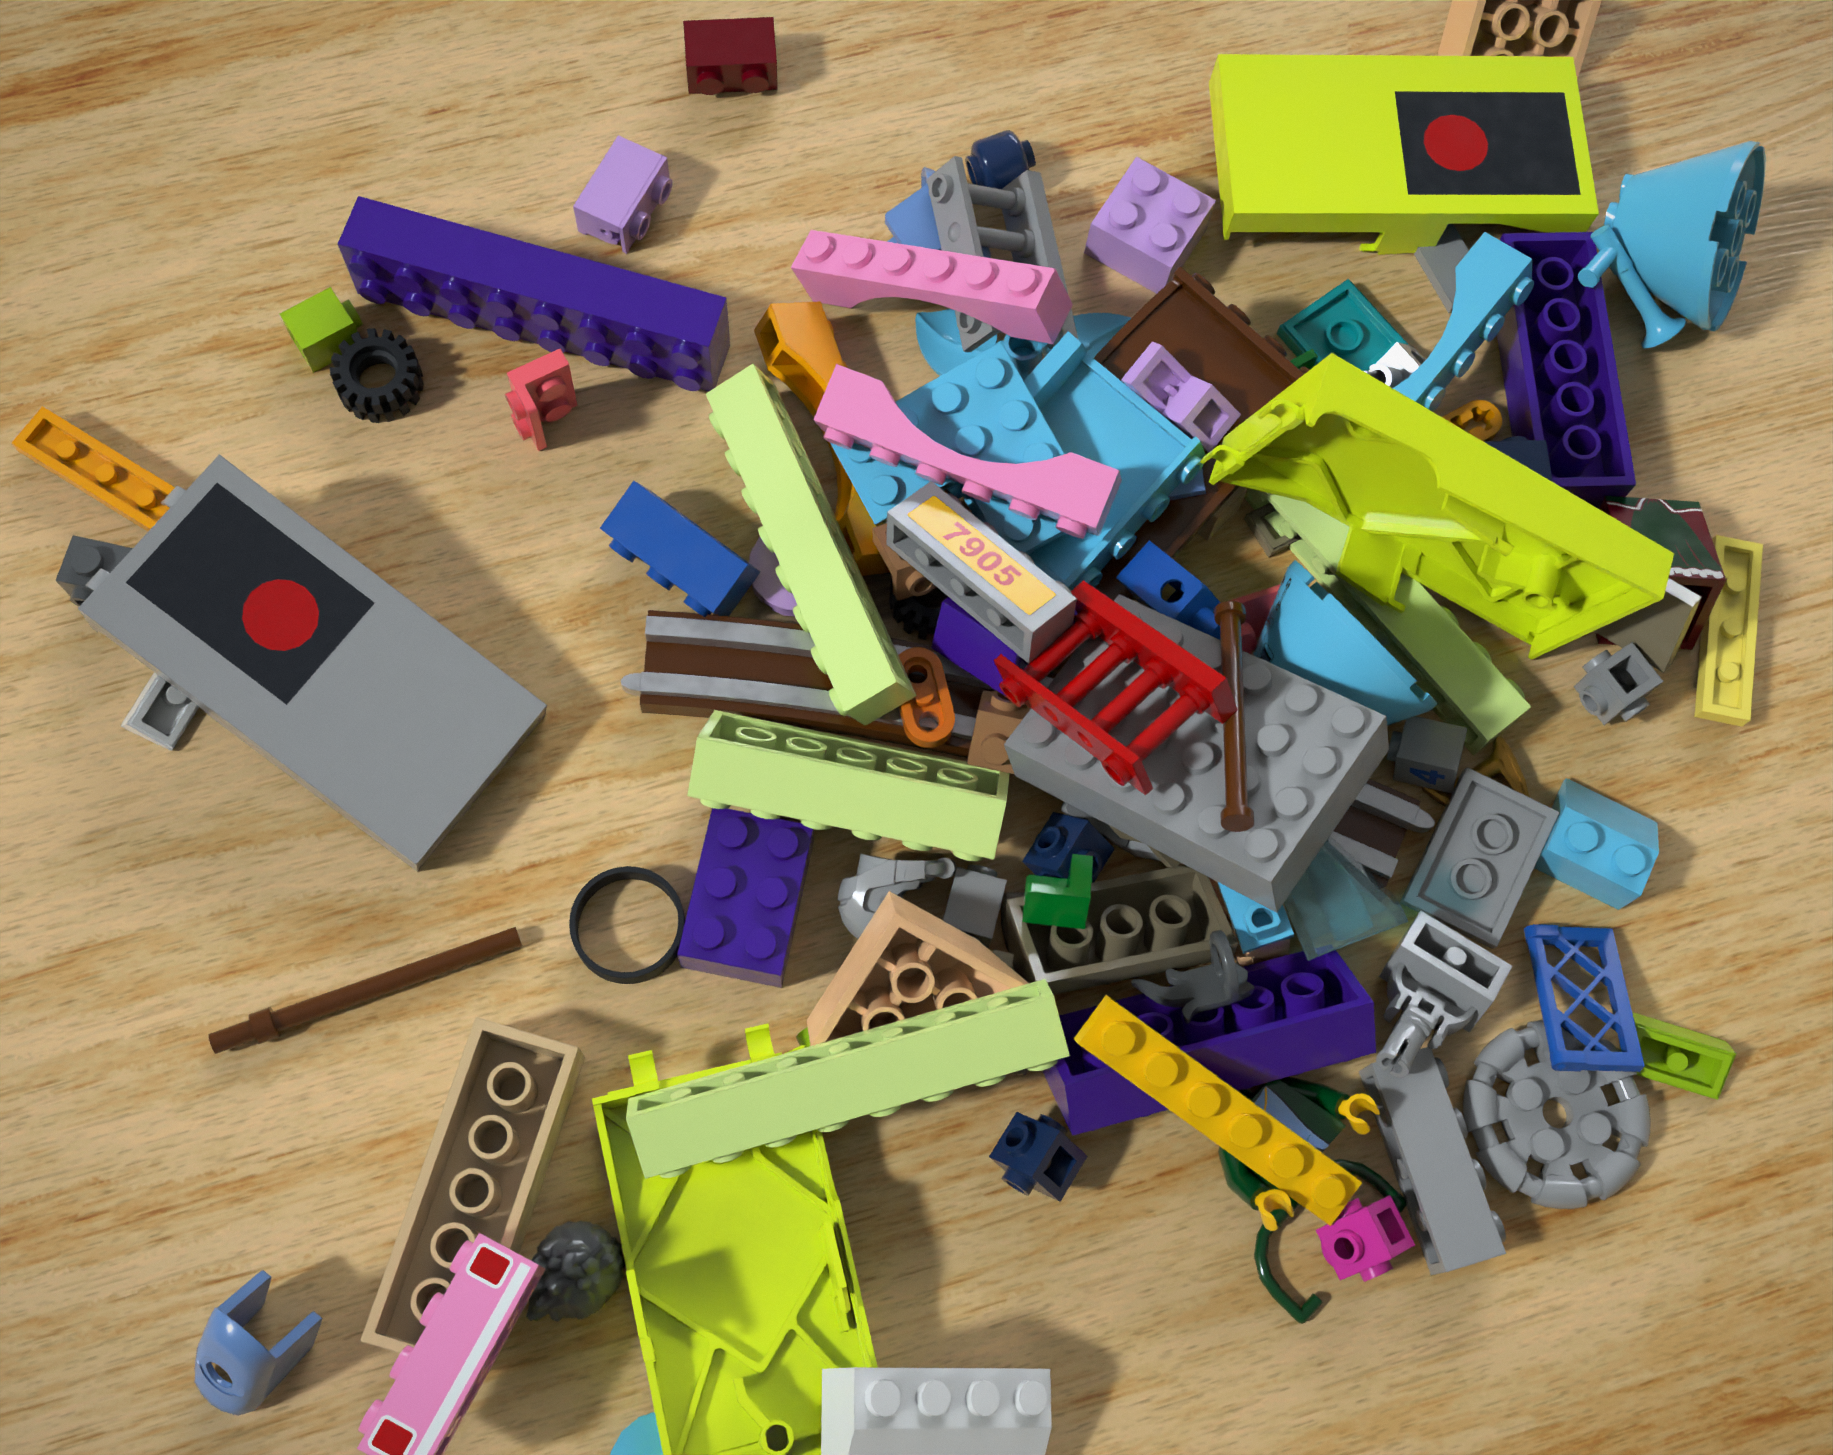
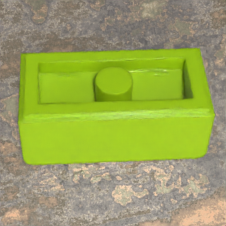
(1683, 1057)

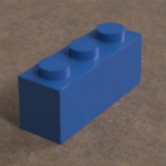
(678, 552)

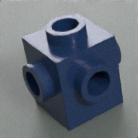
(1059, 840)
(1030, 1148)

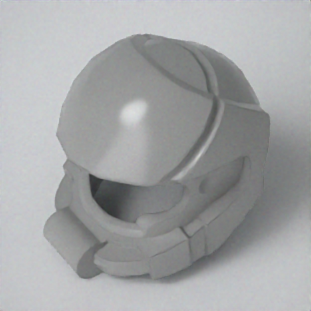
(877, 876)

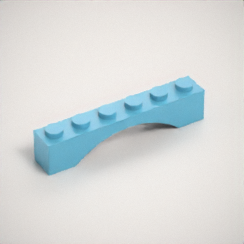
(1487, 286)

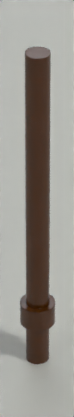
(267, 1024)

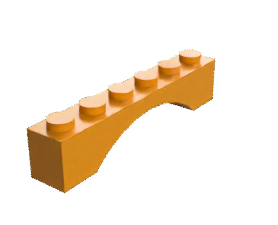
(803, 355)

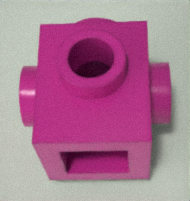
(1365, 1239)

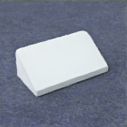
(160, 713)

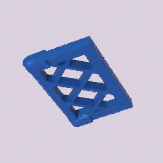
(1569, 941)

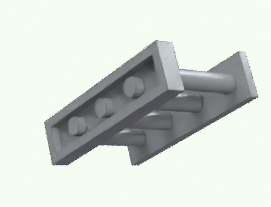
(1027, 235)

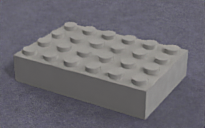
(1303, 763)

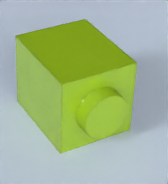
(320, 326)

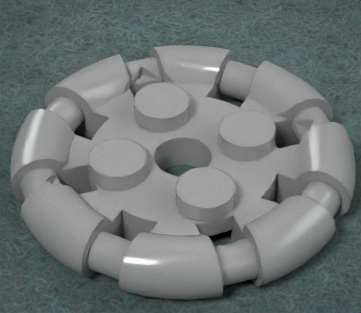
(1529, 1135)

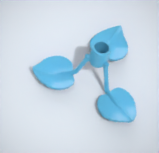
(943, 350)

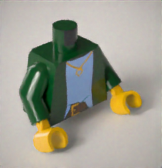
(1309, 1111)

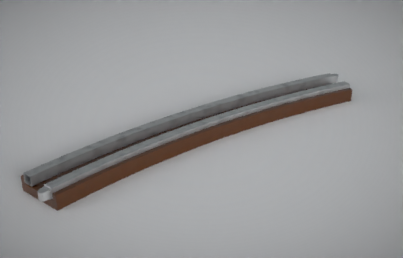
(770, 675)

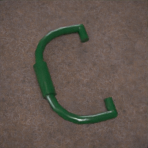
(1304, 1312)

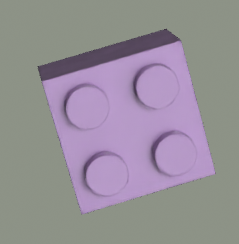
(1149, 225)

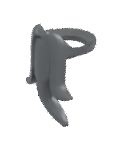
(1203, 987)

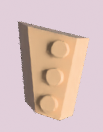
(903, 969)

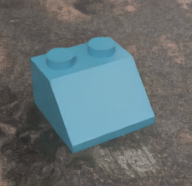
(1599, 846)

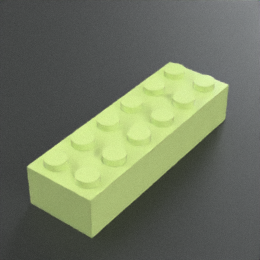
(849, 785)

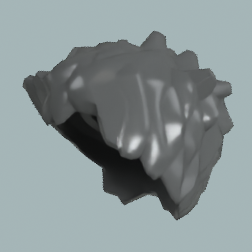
(580, 1272)

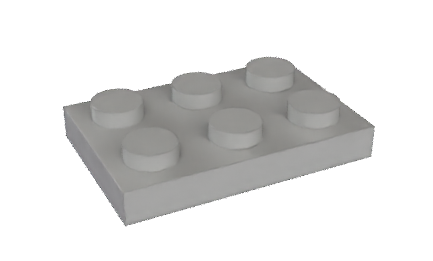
(1480, 857)

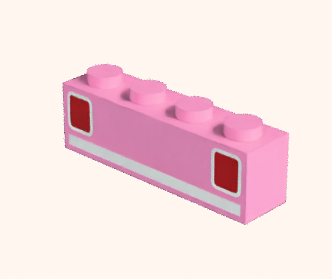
(453, 1353)

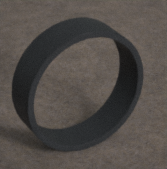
(599, 882)

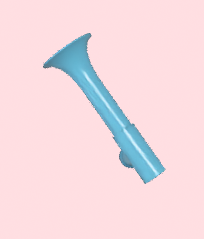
(1613, 255)

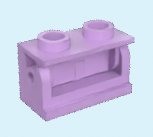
(623, 194)

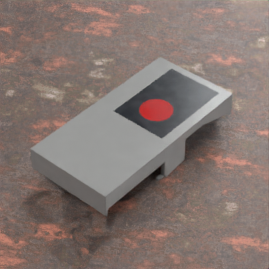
(313, 661)

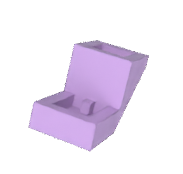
(1181, 398)

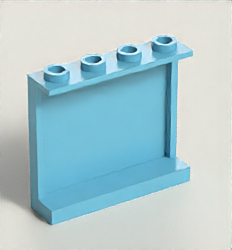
(1114, 426)

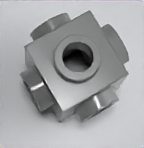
(1617, 684)

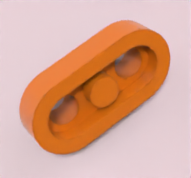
(931, 700)

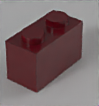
(730, 55)

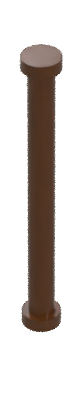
(1237, 814)

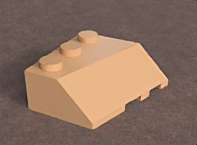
(1520, 28)

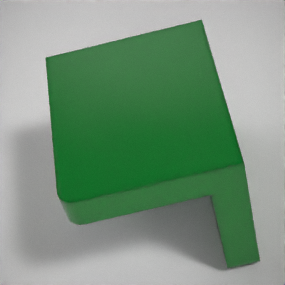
(1060, 900)

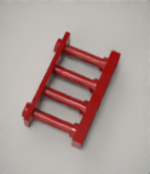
(1128, 640)

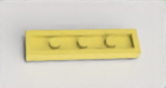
(1730, 636)

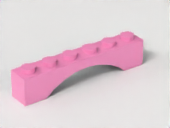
(1008, 295)
(1061, 488)

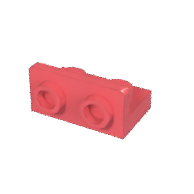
(540, 393)

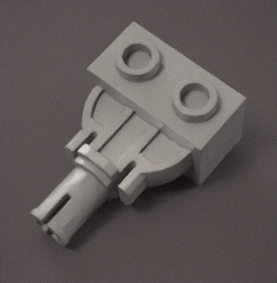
(1438, 985)

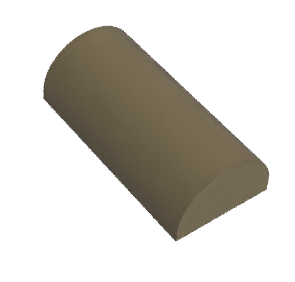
(1131, 931)

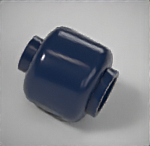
(999, 159)

